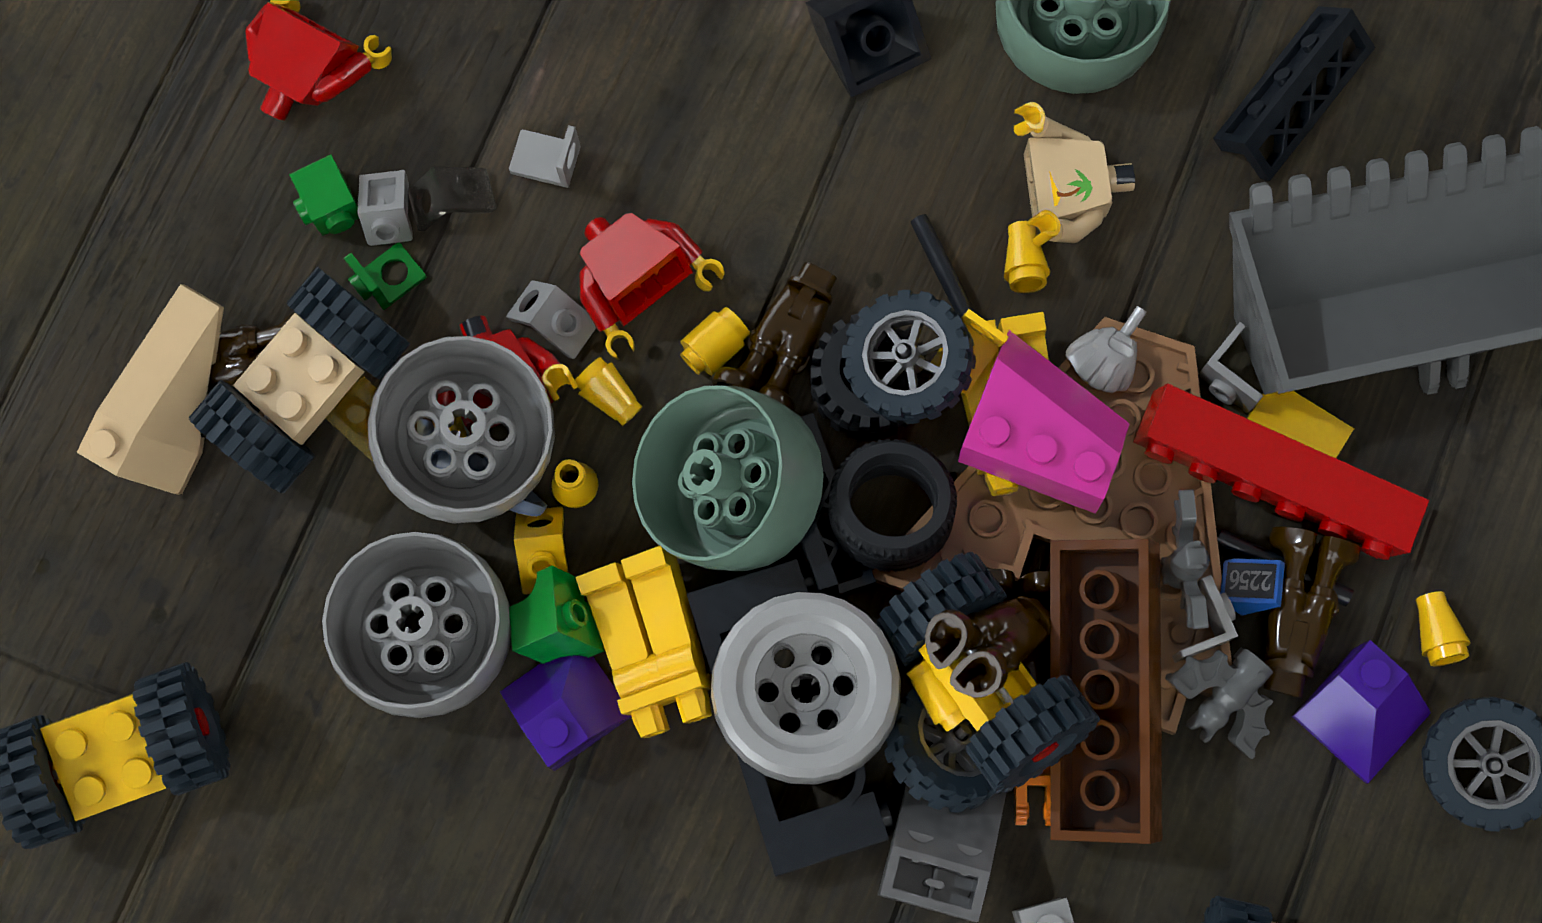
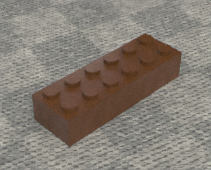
(1110, 647)

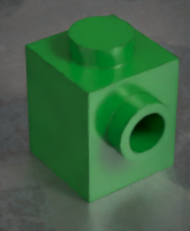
(324, 197)

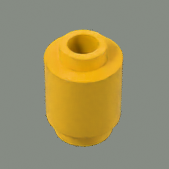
(714, 341)

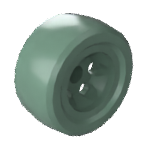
(1085, 61)
(692, 461)

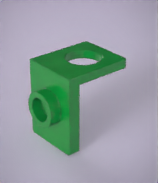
(369, 280)

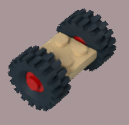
(297, 381)

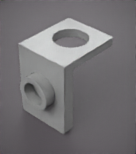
(546, 157)
(554, 317)
(1224, 383)
(1220, 617)

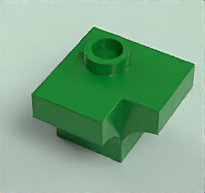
(554, 620)

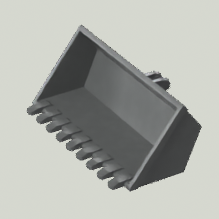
(1392, 268)

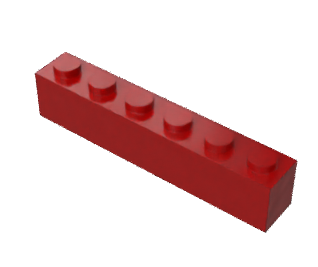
(1281, 472)

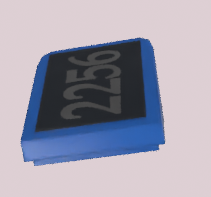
(1253, 584)

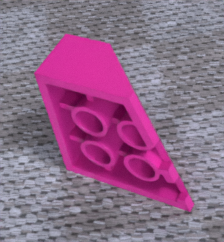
(1044, 430)

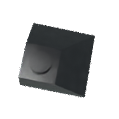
(869, 39)

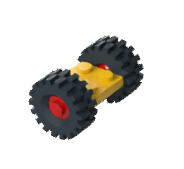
(1022, 723)
(110, 756)

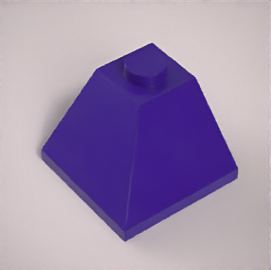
(564, 707)
(1364, 710)

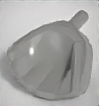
(1106, 355)

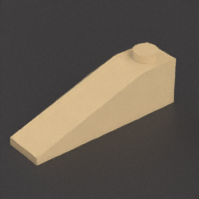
(144, 420)

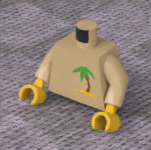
(1067, 178)

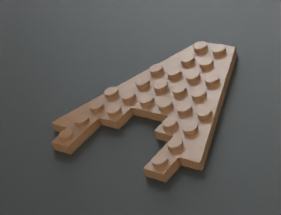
(1135, 507)

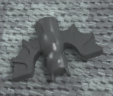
(1187, 562)
(1232, 690)

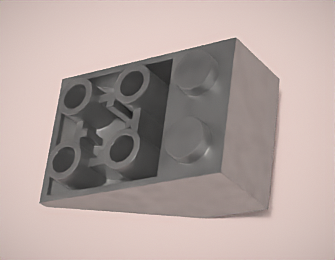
(942, 856)

